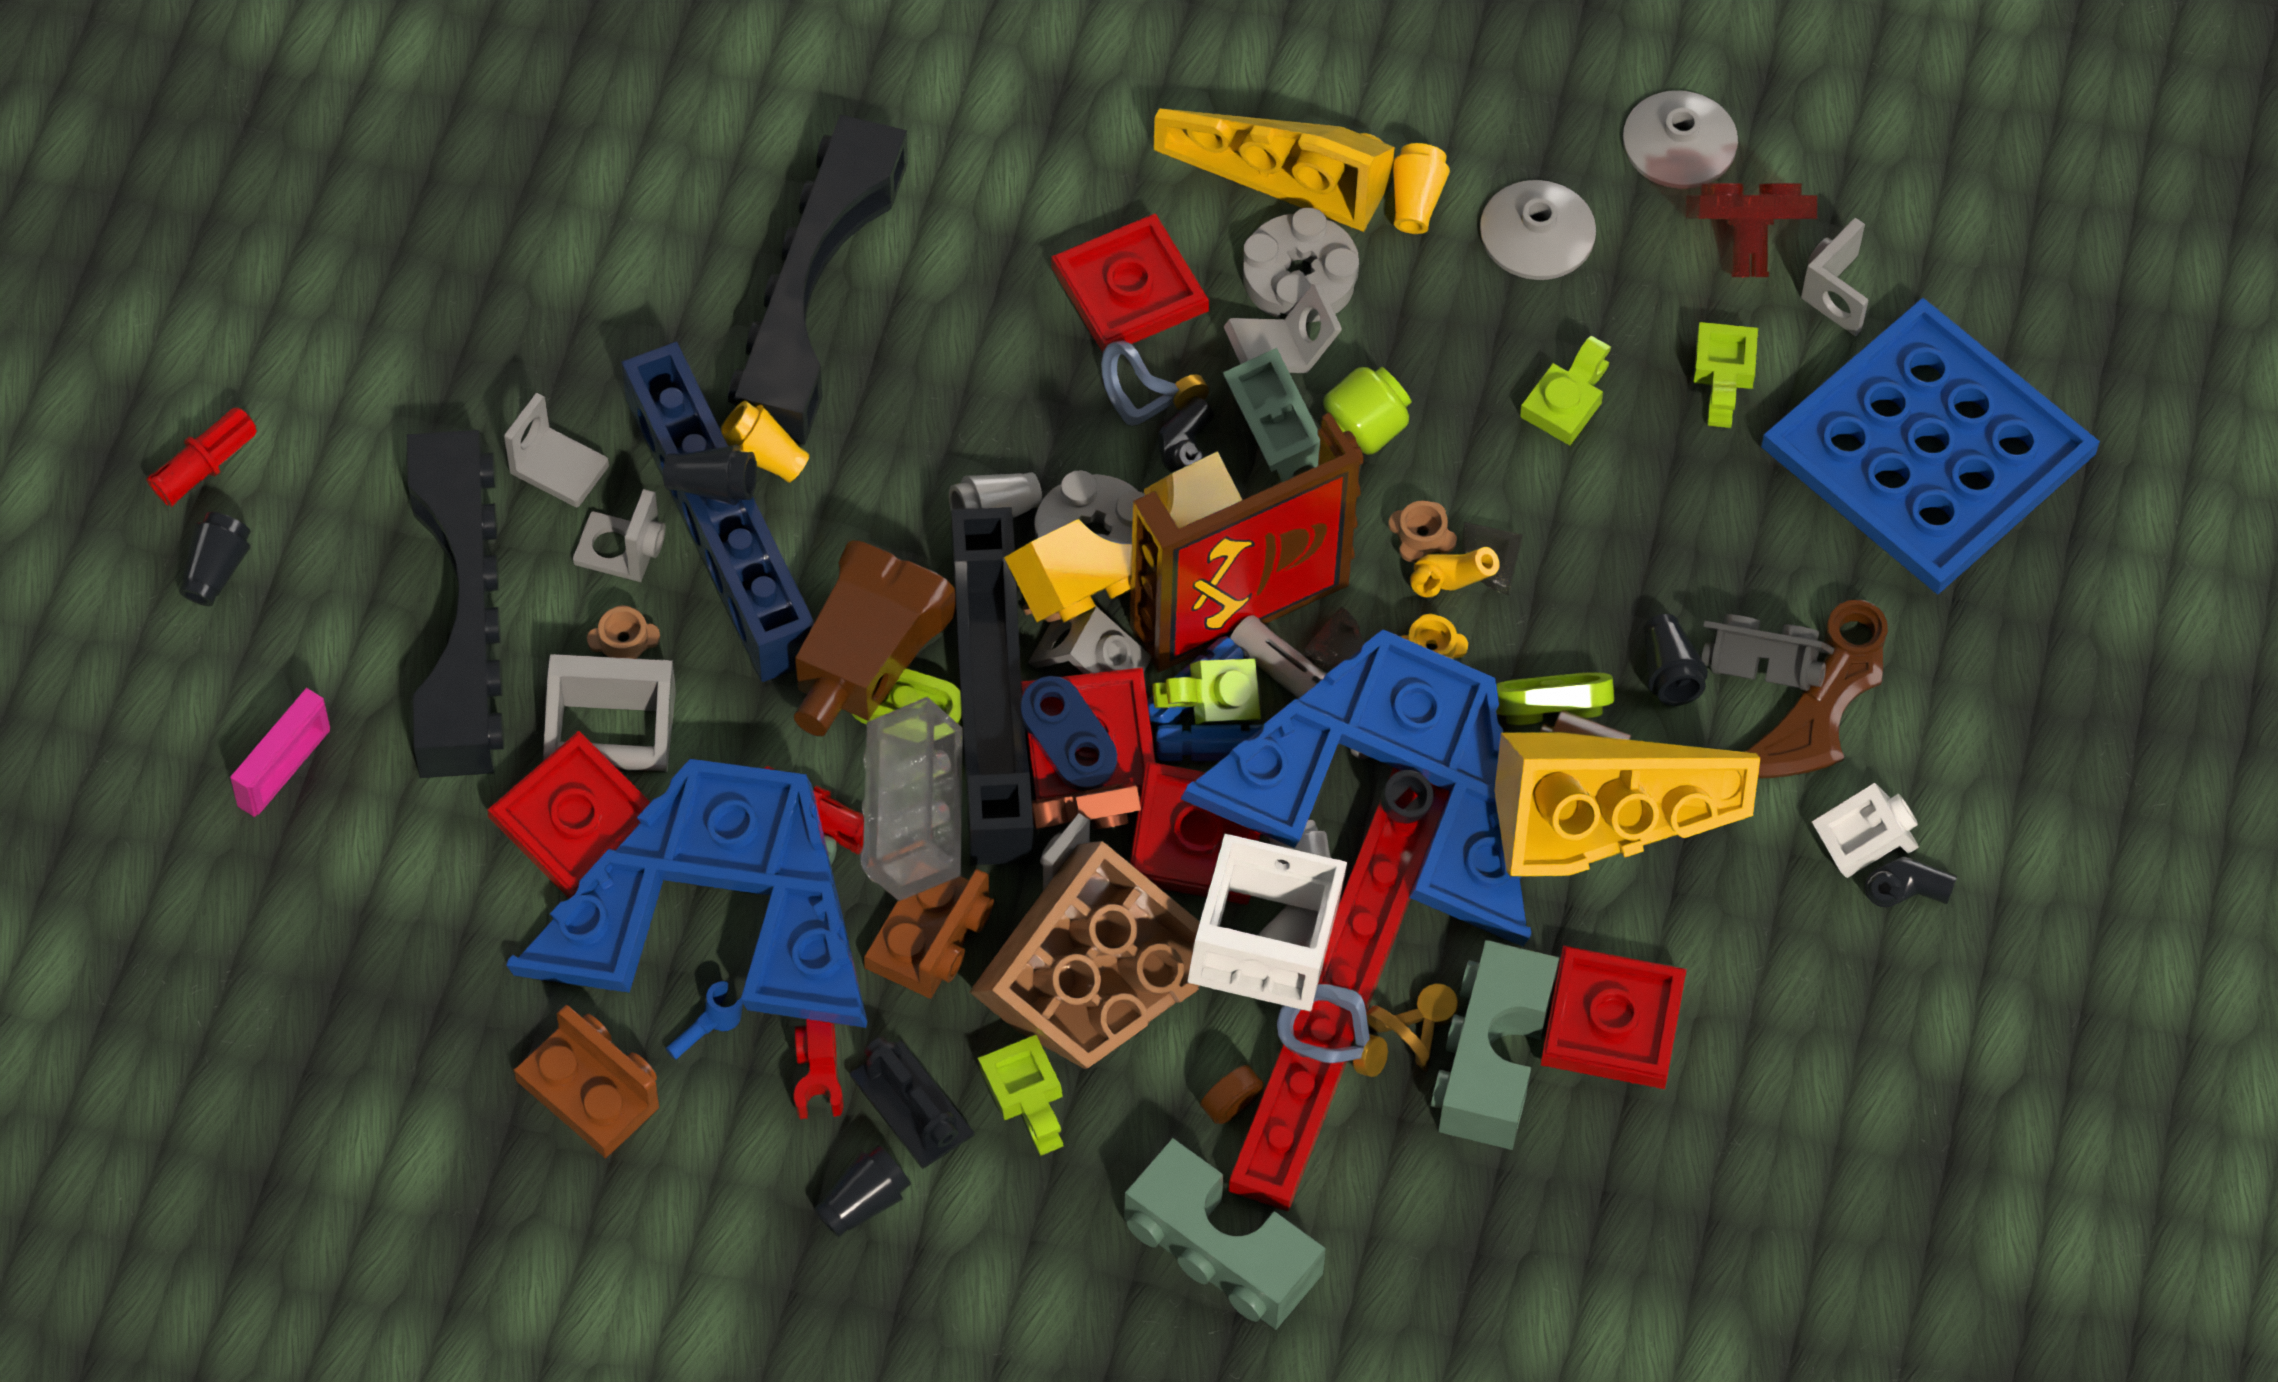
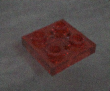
(1751, 217)

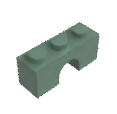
(1507, 997)
(1259, 1271)

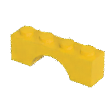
(1074, 563)

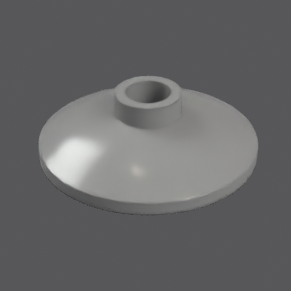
(1677, 156)
(1534, 247)

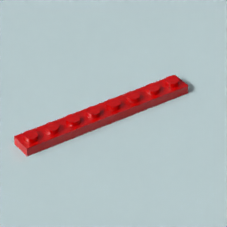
(1355, 958)

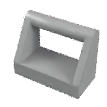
(613, 685)

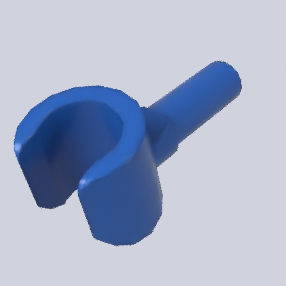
(713, 1018)

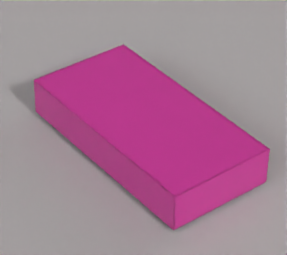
(280, 753)

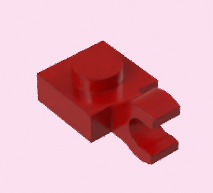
(817, 1047)

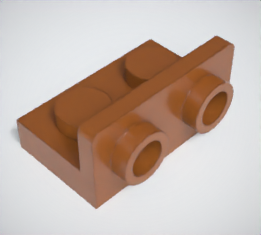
(927, 933)
(590, 1082)

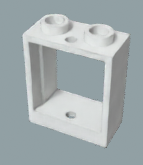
(1257, 964)

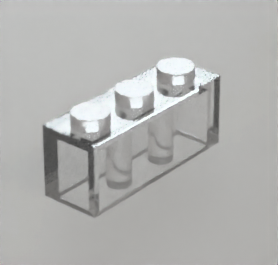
(912, 799)

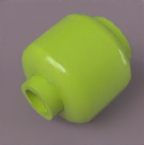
(1369, 407)

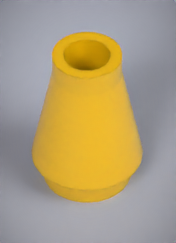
(1418, 182)
(760, 433)

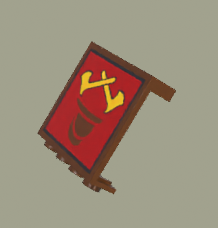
(1245, 559)

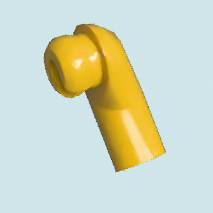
(1452, 571)

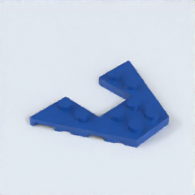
(1410, 714)
(724, 832)

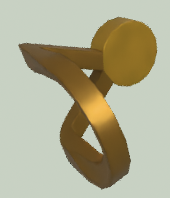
(1435, 1008)

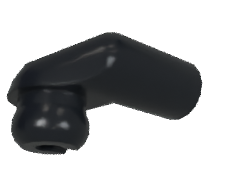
(1178, 435)
(1908, 878)

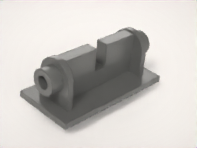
(1790, 654)

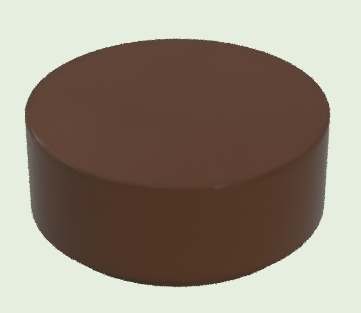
(1232, 1095)

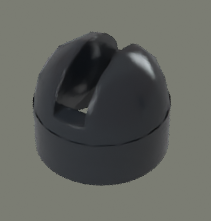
(1397, 786)

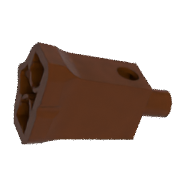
(867, 634)

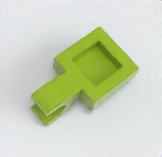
(1725, 362)
(1568, 399)
(1217, 689)
(1024, 1085)

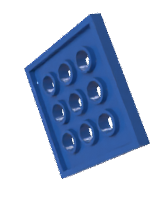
(1932, 480)

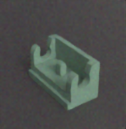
(1275, 413)

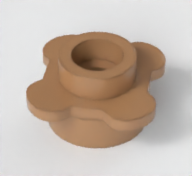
(1422, 516)
(619, 622)

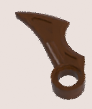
(1810, 730)

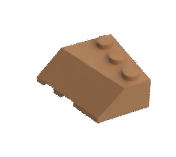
(1092, 958)

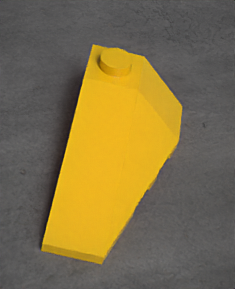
(1292, 161)
(1594, 797)

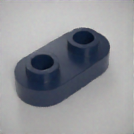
(1067, 732)

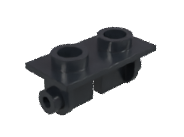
(910, 1102)

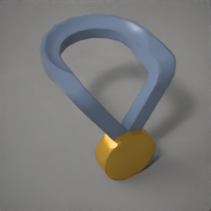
(1176, 394)
(1369, 1052)

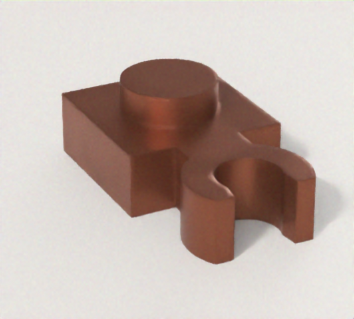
(1103, 806)

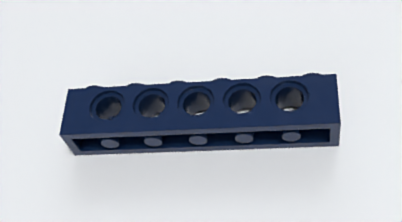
(728, 537)

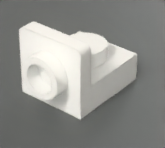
(1866, 829)

